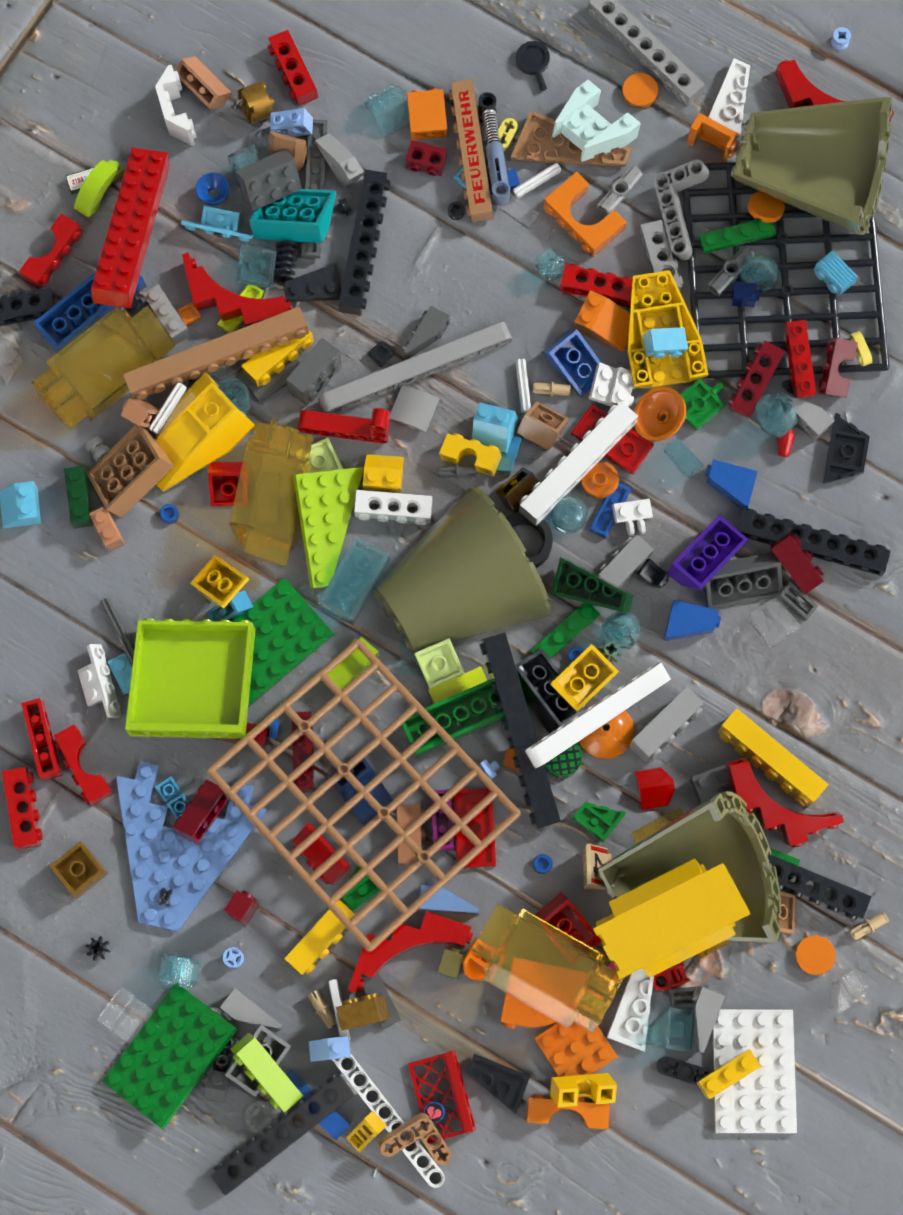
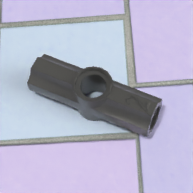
(723, 277)

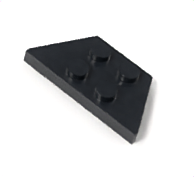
(846, 451)

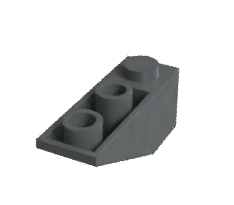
(431, 329)
(217, 1083)

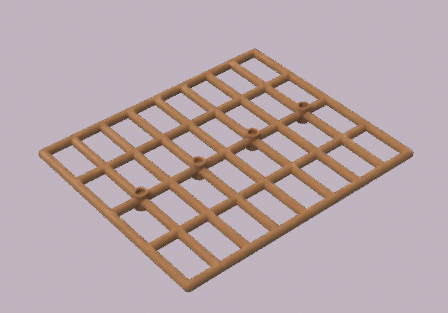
(363, 792)

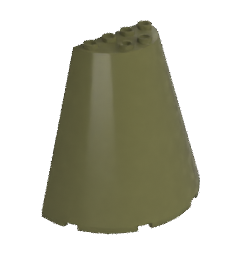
(820, 158)
(463, 578)
(713, 835)

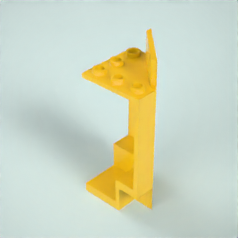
(671, 919)

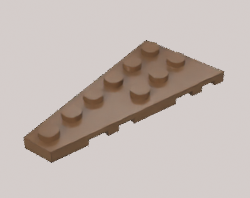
(538, 145)

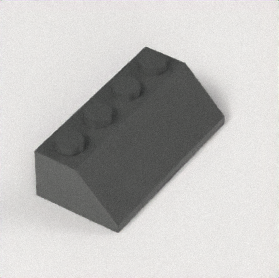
(745, 581)

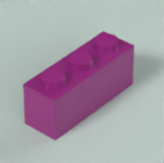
(442, 824)

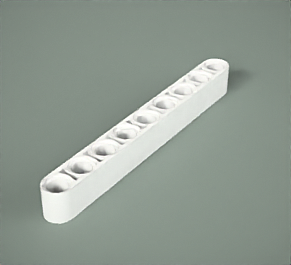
(597, 715)
(393, 1118)

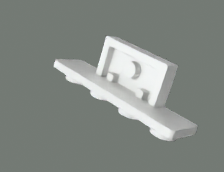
(98, 683)

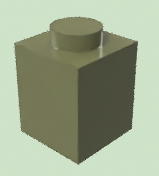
(451, 962)

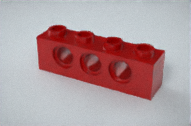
(282, 43)
(609, 280)
(799, 359)
(41, 739)
(12, 779)

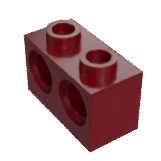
(427, 153)

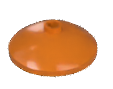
(654, 407)
(610, 743)

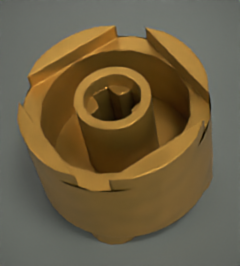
(255, 102)

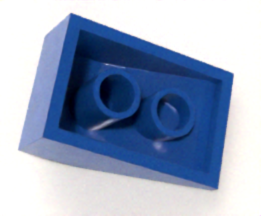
(573, 360)

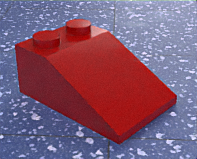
(566, 917)

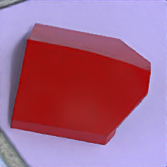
(654, 788)

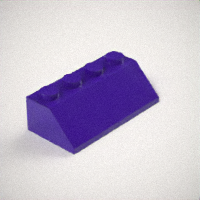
(707, 554)

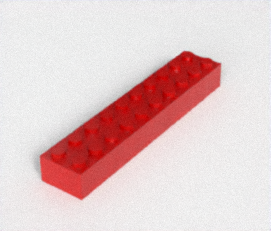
(130, 228)

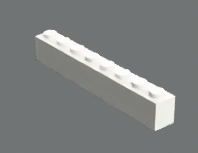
(577, 463)

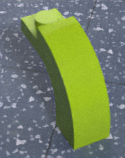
(95, 186)

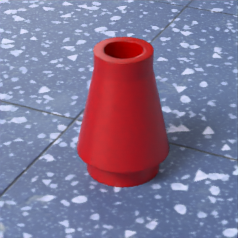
(785, 444)

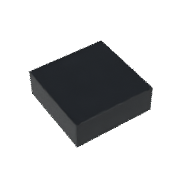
(381, 353)

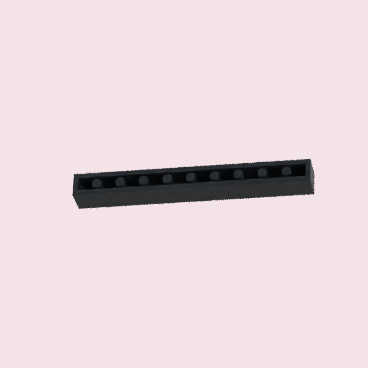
(520, 729)

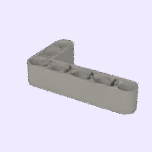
(673, 207)

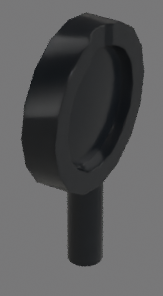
(533, 59)

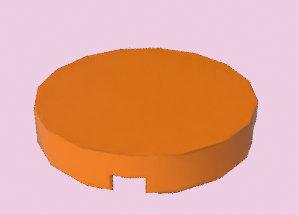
(640, 90)
(765, 207)
(601, 480)
(815, 955)

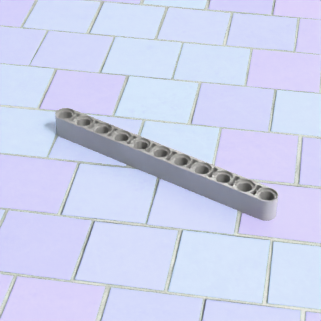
(415, 368)

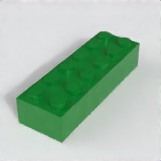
(457, 715)

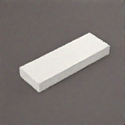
(336, 999)

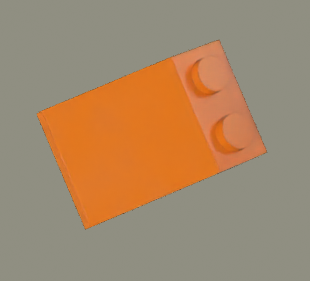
(604, 321)

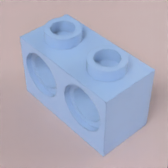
(292, 122)

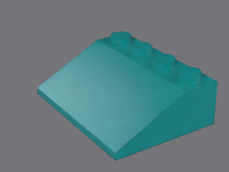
(296, 217)

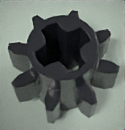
(100, 953)

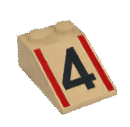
(593, 858)

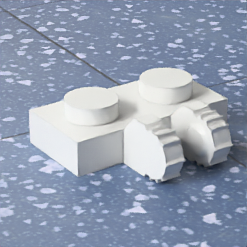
(633, 511)

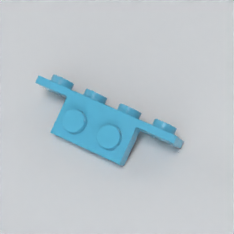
(219, 221)

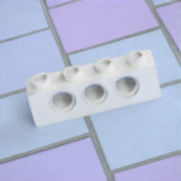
(365, 499)

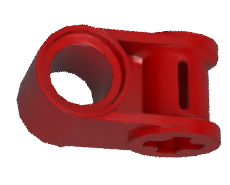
(673, 977)

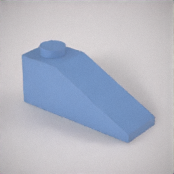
(446, 902)

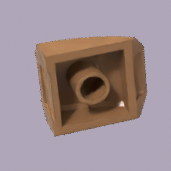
(294, 146)

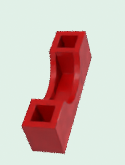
(38, 270)
(71, 744)

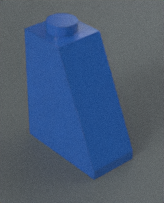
(732, 482)
(690, 621)

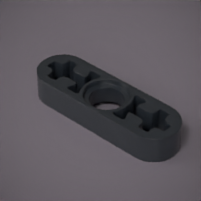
(701, 1070)

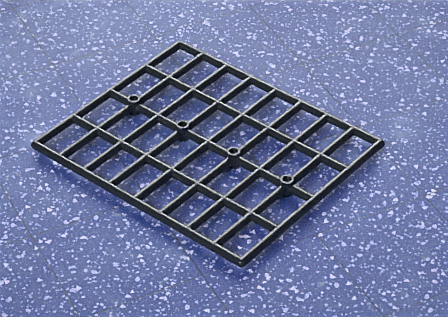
(787, 290)

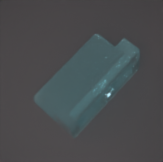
(683, 458)

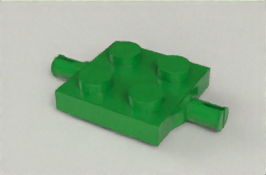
(702, 403)

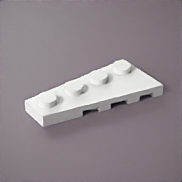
(731, 97)
(632, 1013)

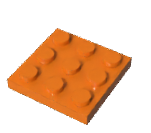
(575, 1049)

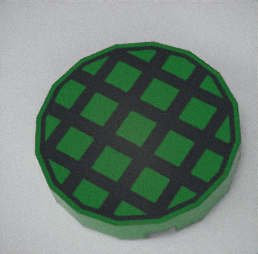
(566, 762)

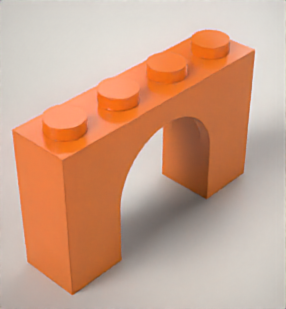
(591, 237)

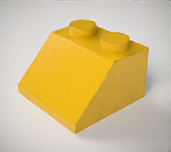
(383, 473)

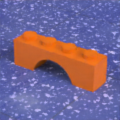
(542, 1109)

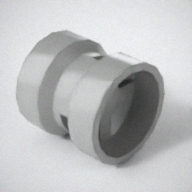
(97, 448)

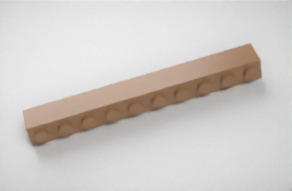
(216, 353)

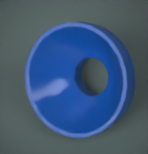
(212, 181)

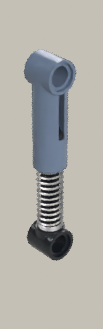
(494, 150)

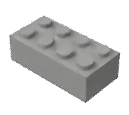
(666, 724)

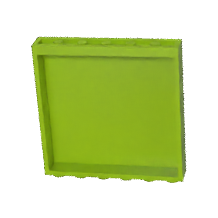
(190, 679)

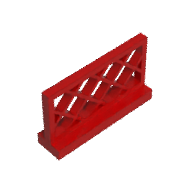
(458, 1090)

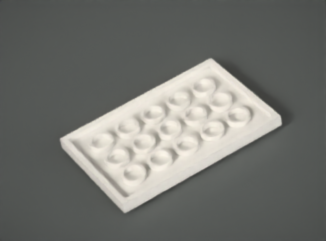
(766, 1096)

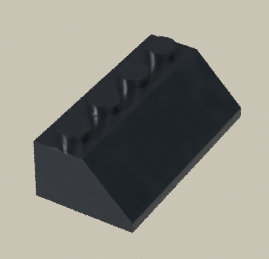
(548, 705)

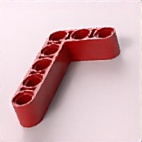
(347, 427)

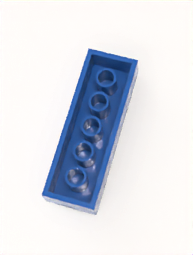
(74, 315)

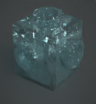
(550, 265)

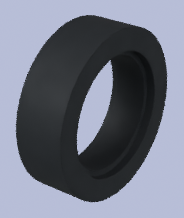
(546, 534)

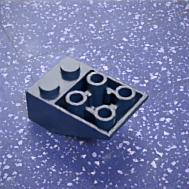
(364, 774)

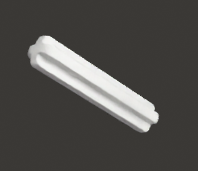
(536, 180)
(523, 385)
(167, 408)

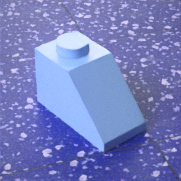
(329, 1049)

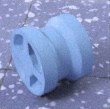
(840, 43)
(232, 954)

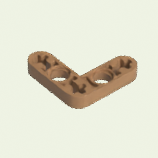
(422, 1132)

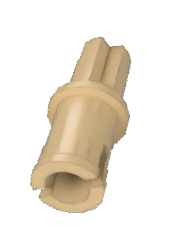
(551, 389)
(869, 925)
(322, 1009)

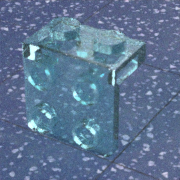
(389, 109)

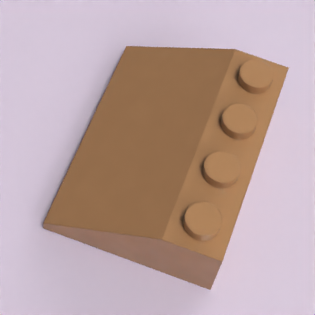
(129, 471)

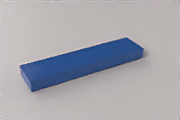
(334, 1123)

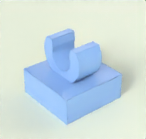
(489, 769)

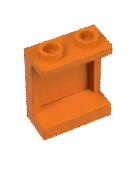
(427, 114)
(713, 134)

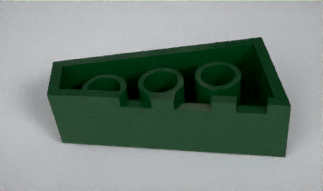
(584, 586)

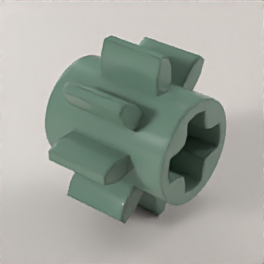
(615, 650)

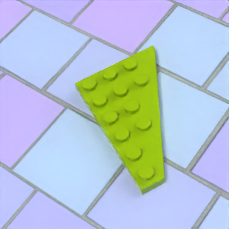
(324, 514)

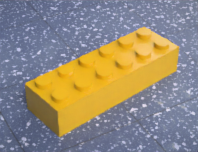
(772, 758)

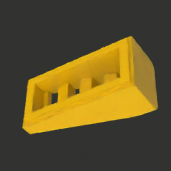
(366, 1131)

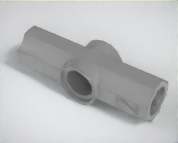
(626, 183)

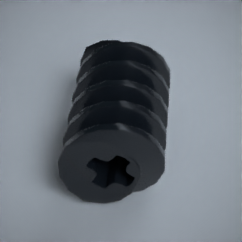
(284, 260)

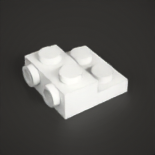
(612, 386)

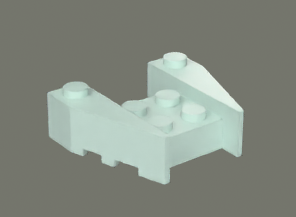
(588, 128)

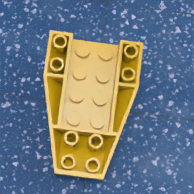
(659, 305)
(200, 430)

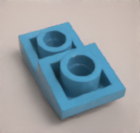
(172, 796)

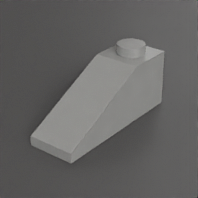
(339, 159)
(812, 418)
(706, 1009)
(244, 1010)

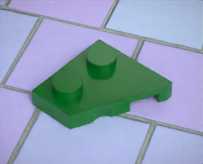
(598, 819)
(361, 892)

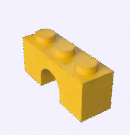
(456, 447)
(728, 1074)
(568, 1089)

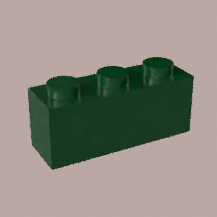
(78, 496)

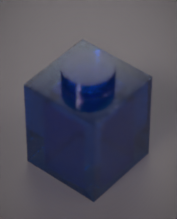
(745, 294)

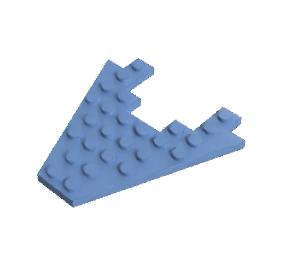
(169, 861)

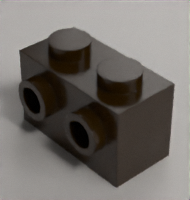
(516, 488)

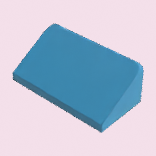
(508, 459)

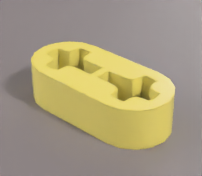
(511, 133)
(862, 352)

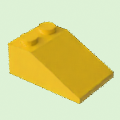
(219, 581)
(584, 678)

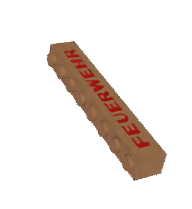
(472, 151)

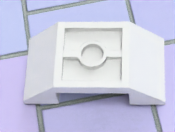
(167, 90)

